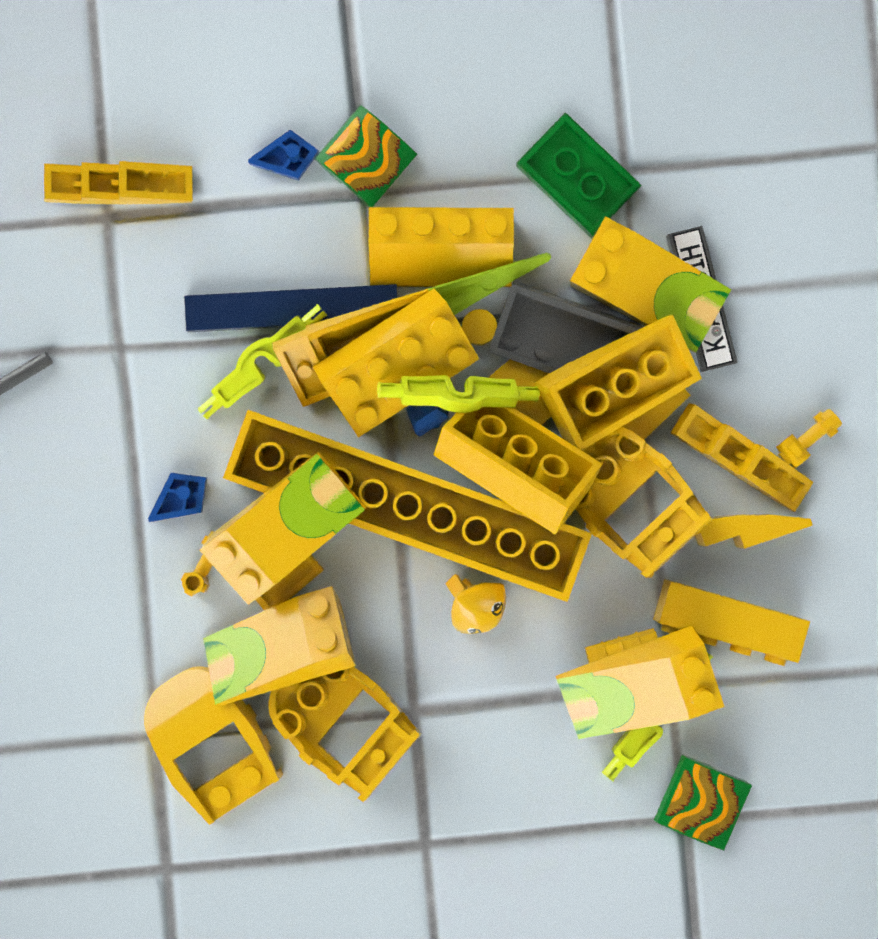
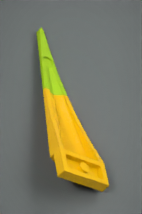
(321, 339)

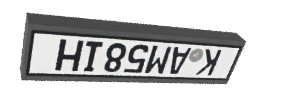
(717, 346)

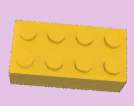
(411, 342)
(519, 462)

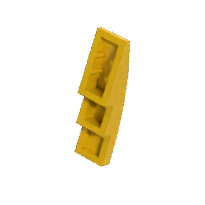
(118, 183)
(742, 457)
(749, 529)

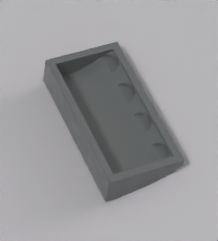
(552, 330)

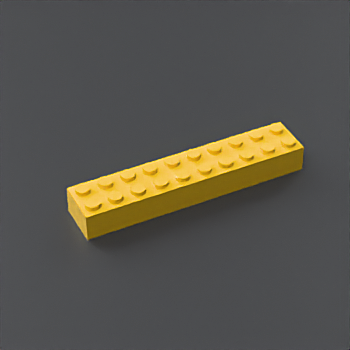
(418, 507)

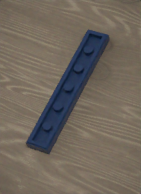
(277, 308)

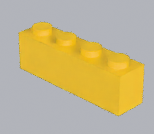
(731, 621)

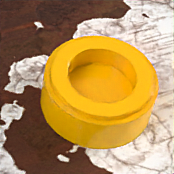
(479, 326)

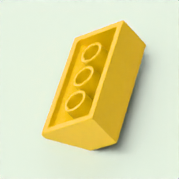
(437, 244)

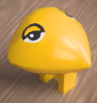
(476, 606)

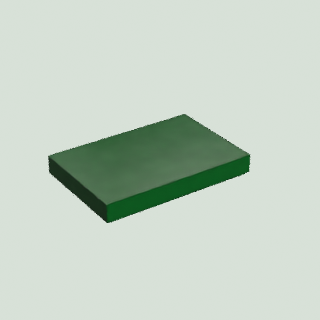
(578, 174)

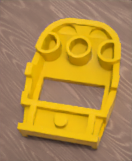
(625, 468)
(311, 709)
(184, 715)

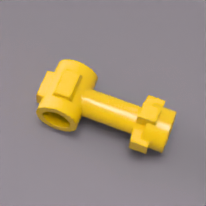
(794, 449)
(197, 580)

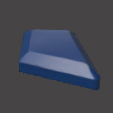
(286, 156)
(426, 418)
(179, 497)

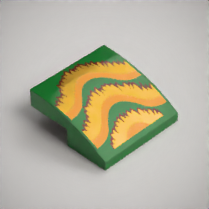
(365, 156)
(702, 802)

